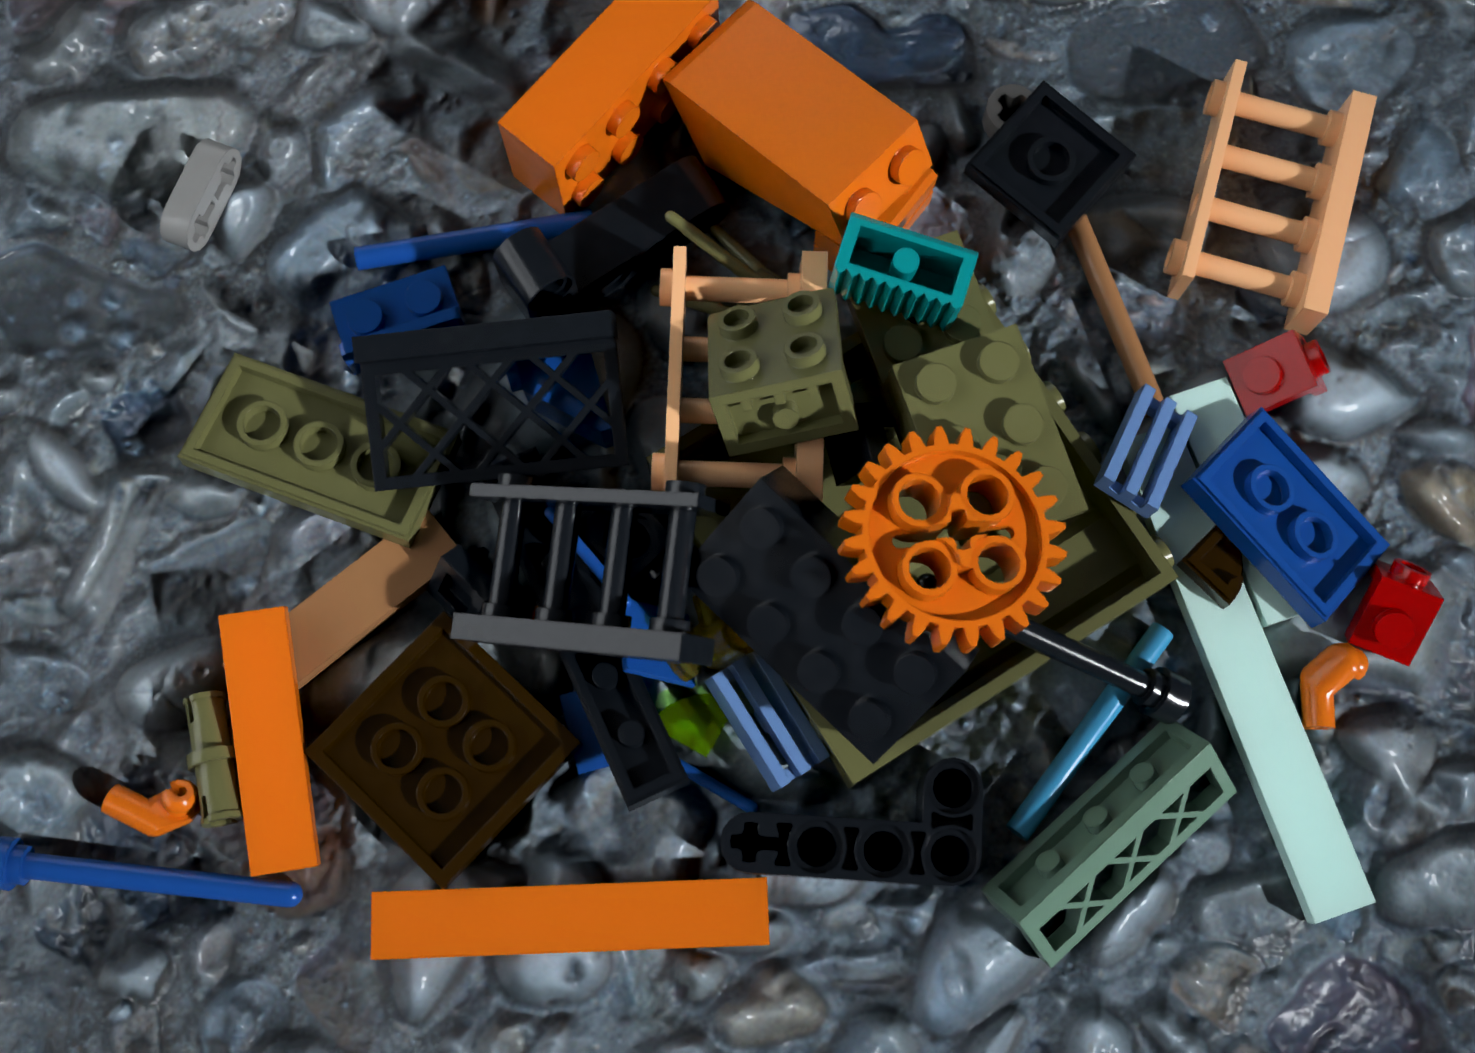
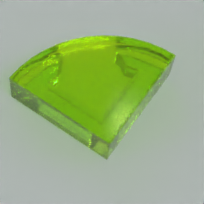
(695, 722)

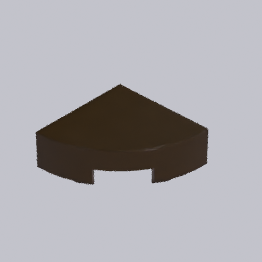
(1215, 567)

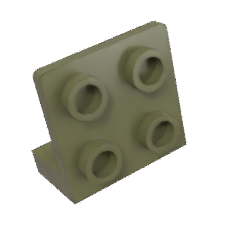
(779, 372)

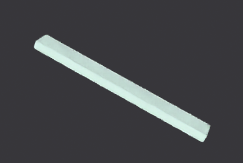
(1260, 717)

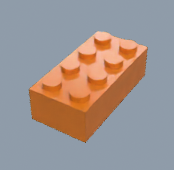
(601, 98)

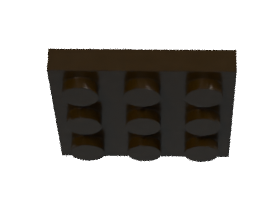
(443, 750)

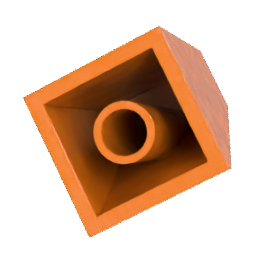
(795, 123)

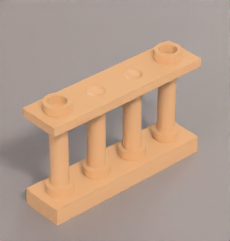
(1329, 184)
(674, 291)

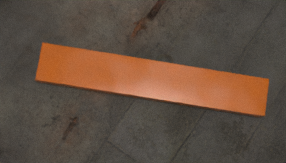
(569, 918)

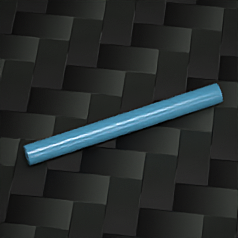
(1085, 738)

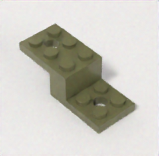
(969, 381)

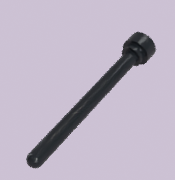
(1156, 691)

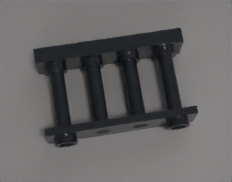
(610, 628)

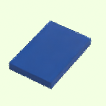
(1286, 517)

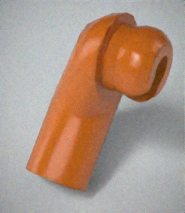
(1324, 678)
(156, 814)

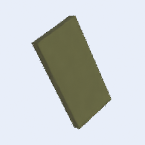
(310, 449)

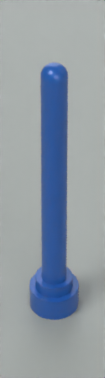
(21, 864)

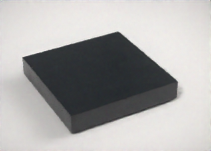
(1049, 164)

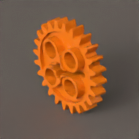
(964, 598)

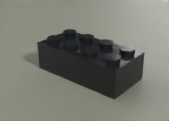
(785, 593)

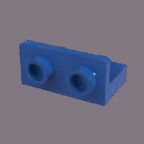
(402, 305)

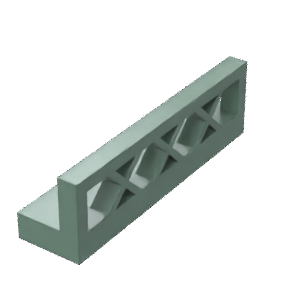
(1107, 829)

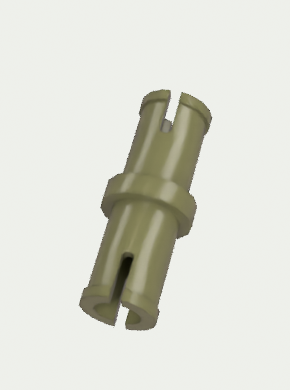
(213, 759)

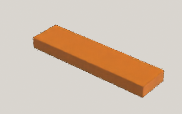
(269, 741)

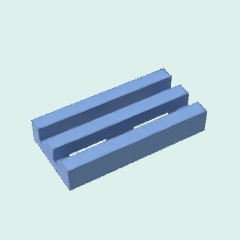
(1163, 417)
(785, 707)

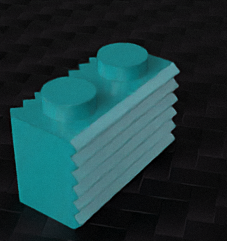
(902, 271)

